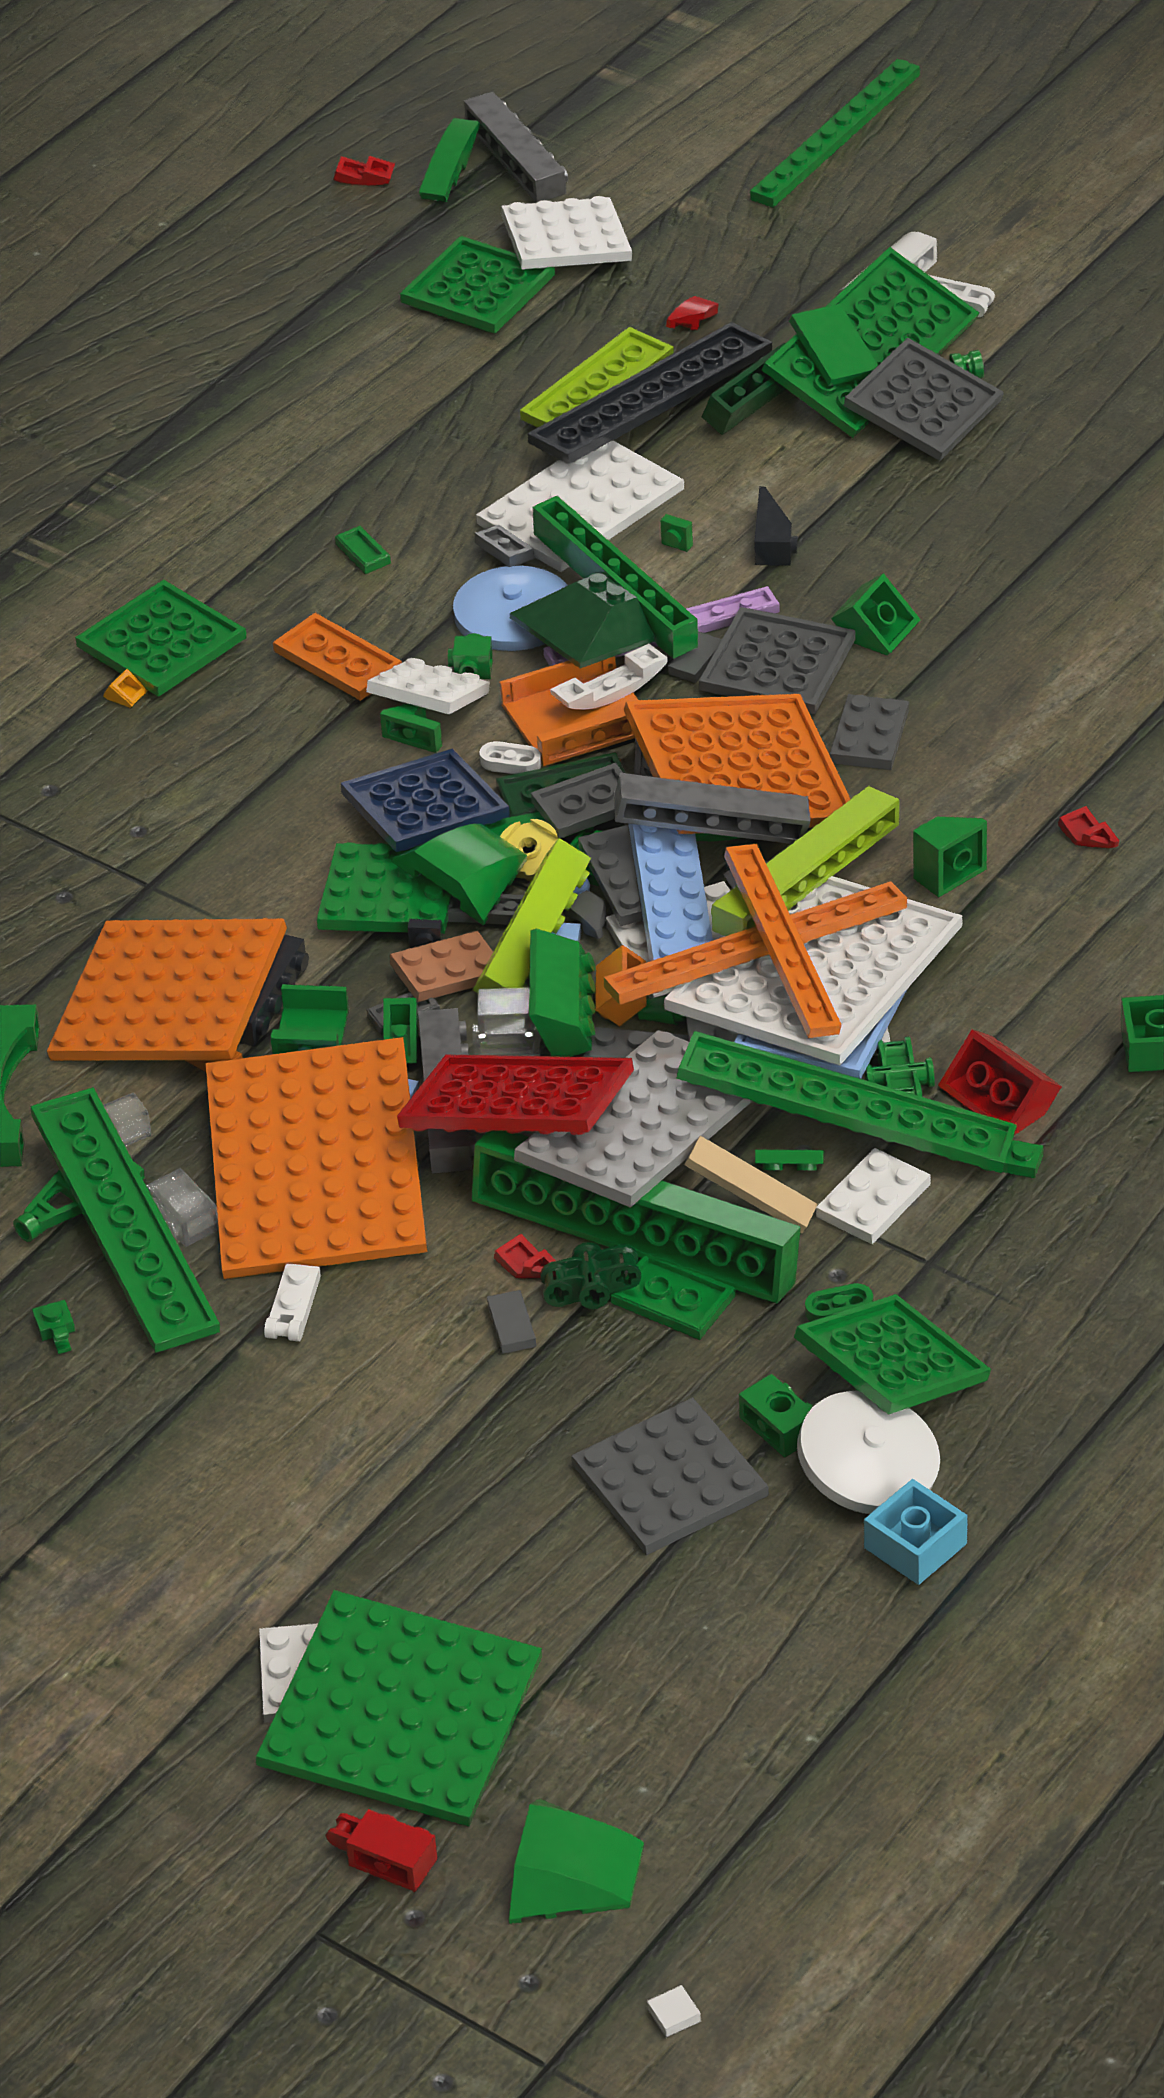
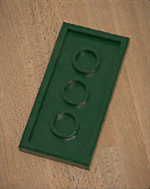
(517, 788)

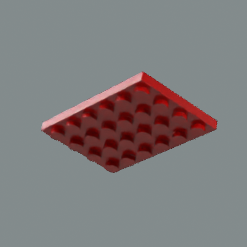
(516, 1093)

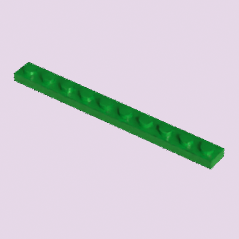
(834, 133)

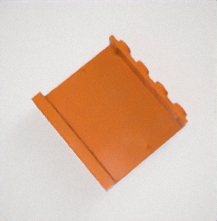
(554, 727)

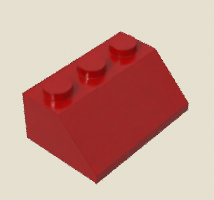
(998, 1082)

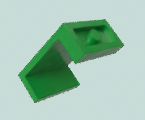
(311, 1018)

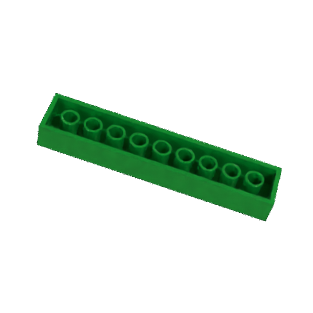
(666, 1224)

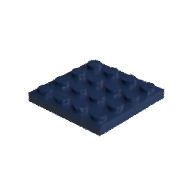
(424, 799)

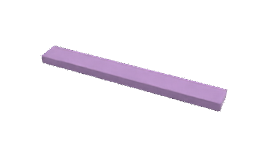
(709, 615)

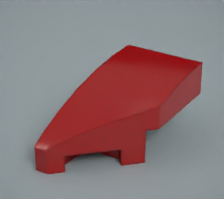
(691, 311)
(1085, 830)
(522, 1258)

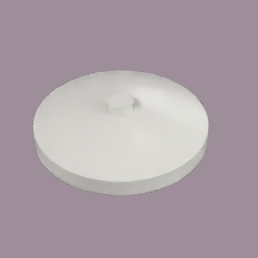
(863, 1453)

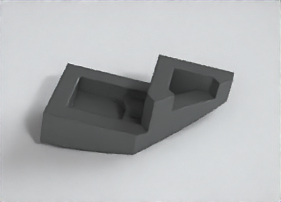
(591, 913)

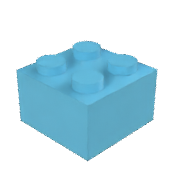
(915, 1531)

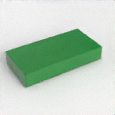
(362, 549)

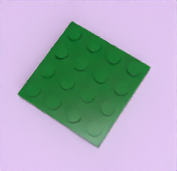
(475, 285)
(161, 637)
(375, 894)
(892, 1354)

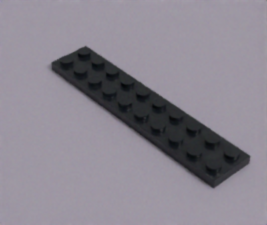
(649, 393)

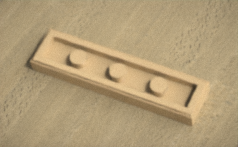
(750, 1183)

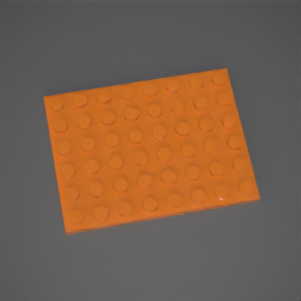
(314, 1158)

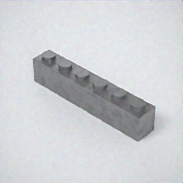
(516, 147)
(711, 808)
(442, 1035)

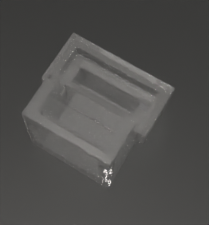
(505, 1024)

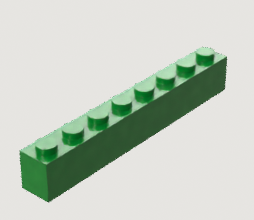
(592, 553)

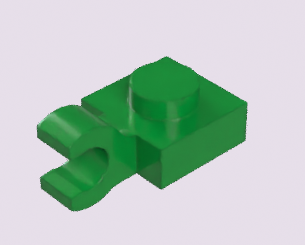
(56, 1323)

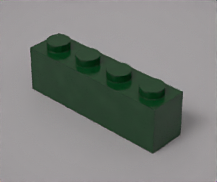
(741, 396)

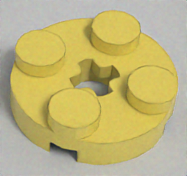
(529, 834)

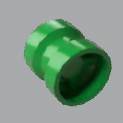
(970, 362)

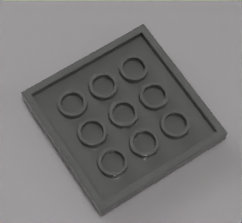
(923, 399)
(777, 656)
(670, 1476)

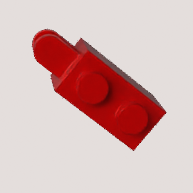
(385, 1847)

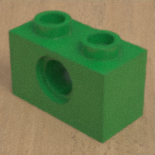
(774, 1413)

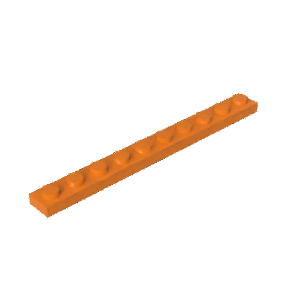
(748, 944)

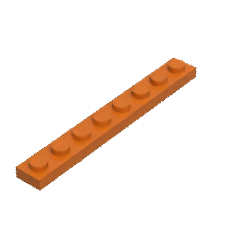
(782, 941)

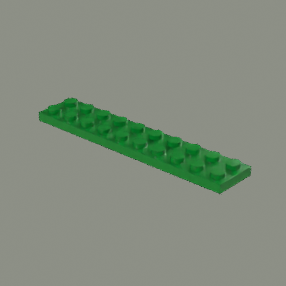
(847, 1101)
(125, 1220)

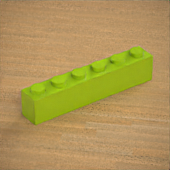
(541, 909)

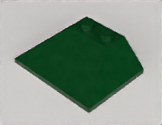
(587, 620)

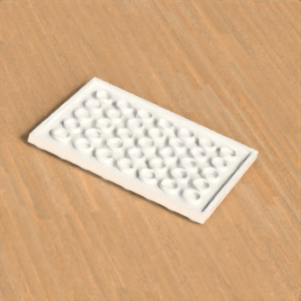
(859, 967)

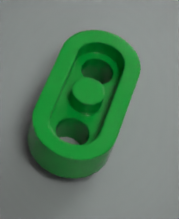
(836, 1299)

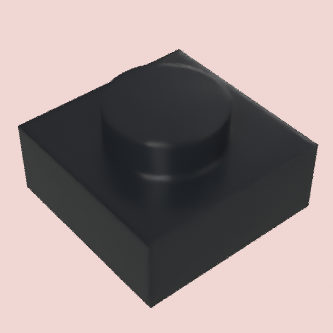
(424, 932)

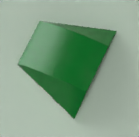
(467, 864)
(572, 1864)

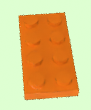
(334, 654)

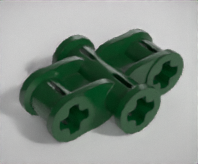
(575, 1279)

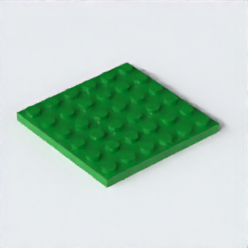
(400, 1707)

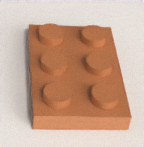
(442, 965)

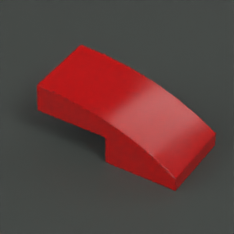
(357, 173)

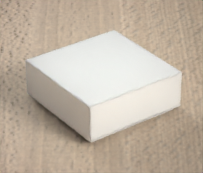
(674, 2011)

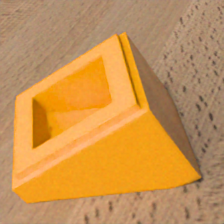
(125, 690)

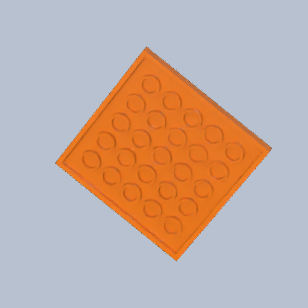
(739, 744)
(167, 990)

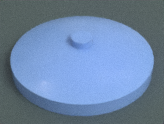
(489, 598)

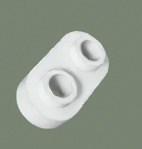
(509, 757)

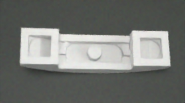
(638, 669)

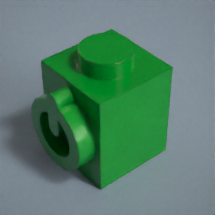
(472, 655)

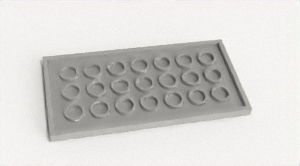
(641, 1131)

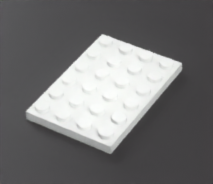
(604, 487)

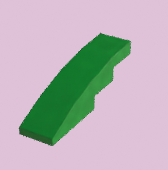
(449, 159)

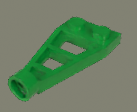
(47, 1216)

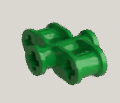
(898, 1069)

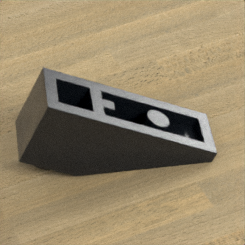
(773, 533)

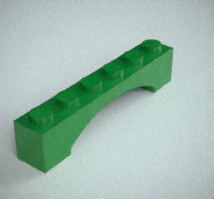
(17, 1038)

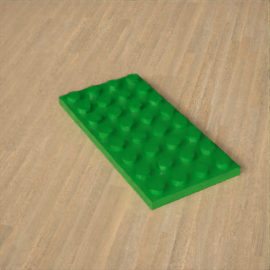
(886, 307)

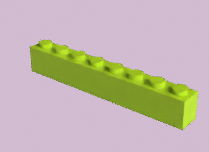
(816, 856)

